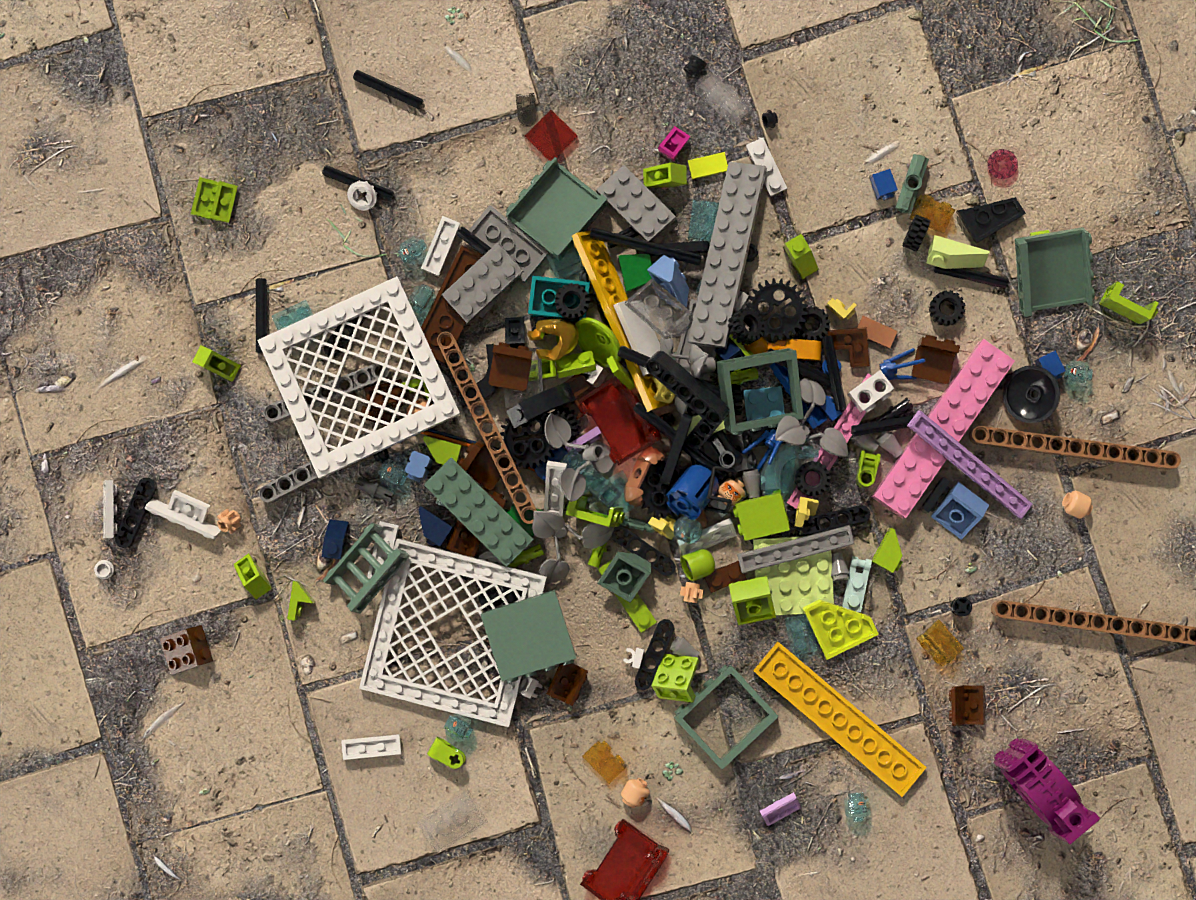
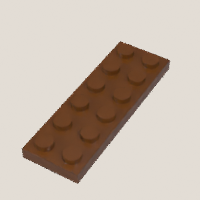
(442, 315)

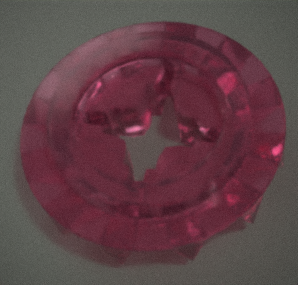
(1011, 163)

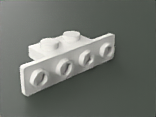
(186, 512)

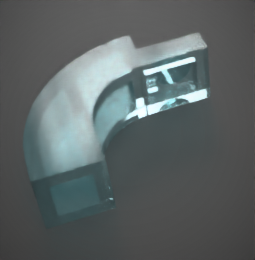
(771, 473)
(596, 484)

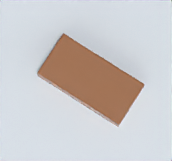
(878, 332)

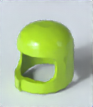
(700, 563)

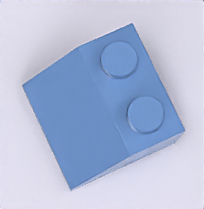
(667, 274)
(960, 510)

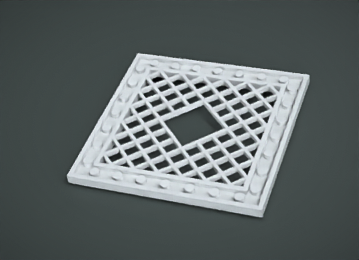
(378, 440)
(385, 625)

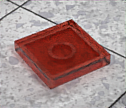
(551, 136)

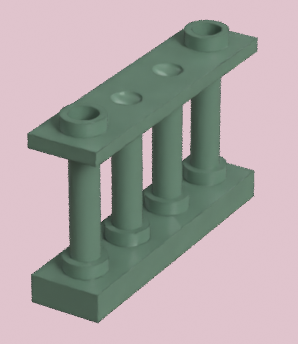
(382, 573)

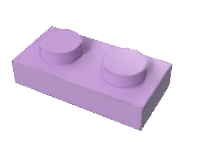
(591, 437)

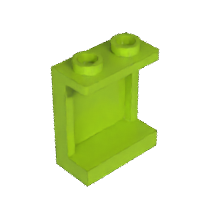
(1125, 307)
(578, 510)
(762, 516)

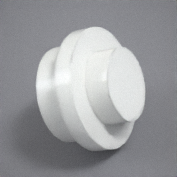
(104, 569)

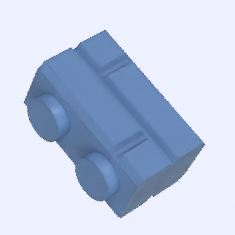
(418, 466)

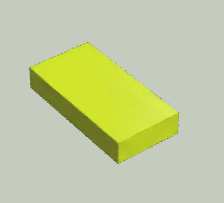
(707, 165)

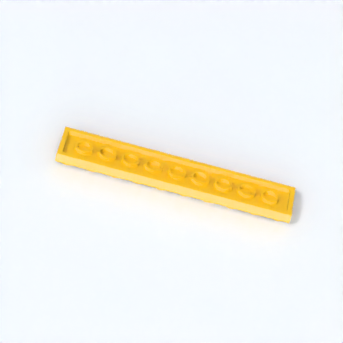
(610, 292)
(839, 719)

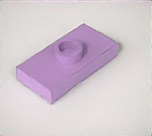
(780, 809)

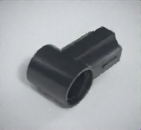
(724, 448)
(510, 597)

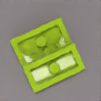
(214, 200)

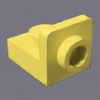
(837, 309)
(663, 393)
(805, 508)
(663, 526)

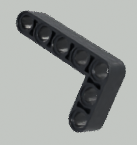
(692, 393)

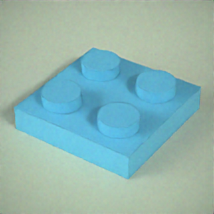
(763, 403)

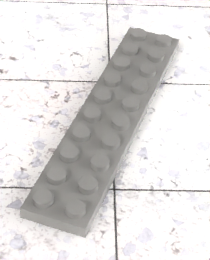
(727, 254)

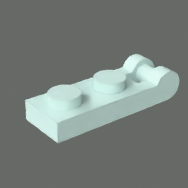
(856, 584)

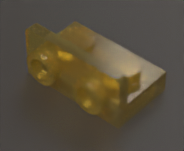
(936, 212)
(940, 643)
(604, 761)

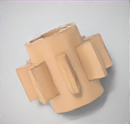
(228, 521)
(691, 592)

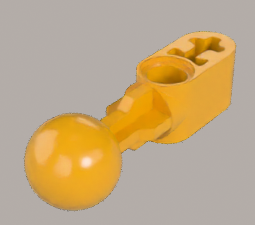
(805, 349)

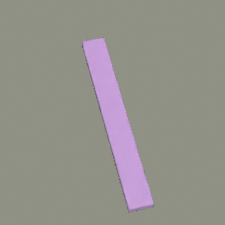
(969, 464)

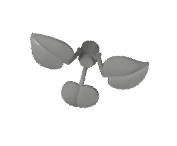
(698, 361)
(795, 433)
(597, 455)
(548, 524)

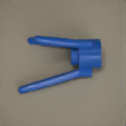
(890, 369)
(770, 442)

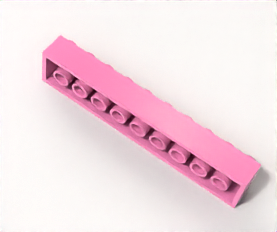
(954, 414)

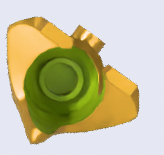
(566, 337)

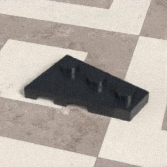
(989, 218)

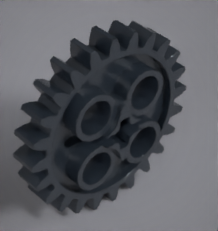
(787, 323)
(531, 455)
(650, 490)

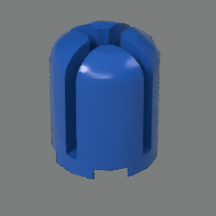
(690, 492)

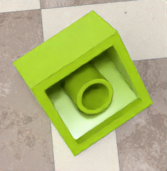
(752, 600)

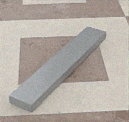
(795, 549)

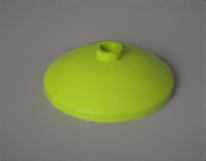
(598, 338)

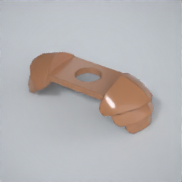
(632, 489)

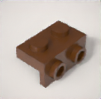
(379, 399)
(463, 541)
(567, 683)

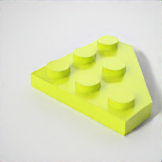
(838, 627)

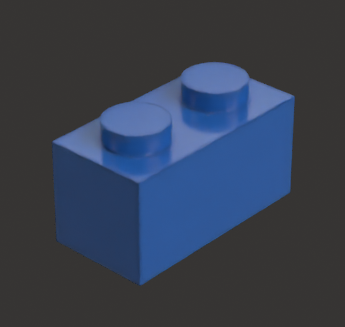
(829, 409)

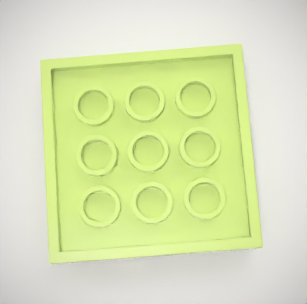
(797, 581)

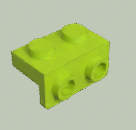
(575, 364)

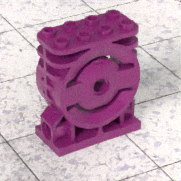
(1045, 790)

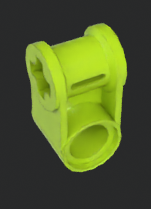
(867, 467)
(443, 752)

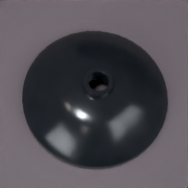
(1019, 394)

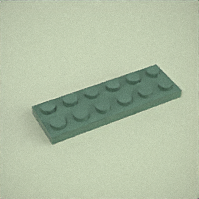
(478, 512)

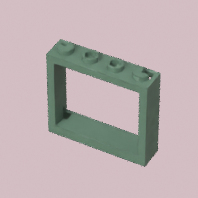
(724, 368)
(708, 686)

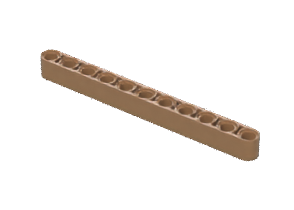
(481, 420)
(1083, 448)
(1145, 626)

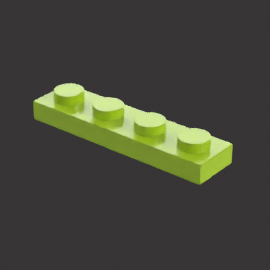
(636, 608)

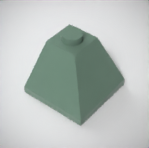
(625, 575)

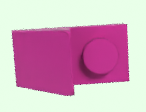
(673, 143)

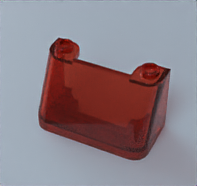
(622, 427)
(627, 865)

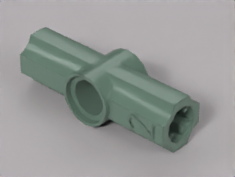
(915, 172)

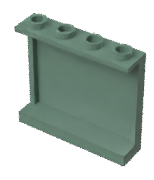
(555, 208)
(1054, 270)
(528, 636)

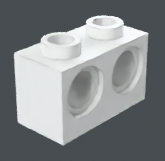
(868, 388)

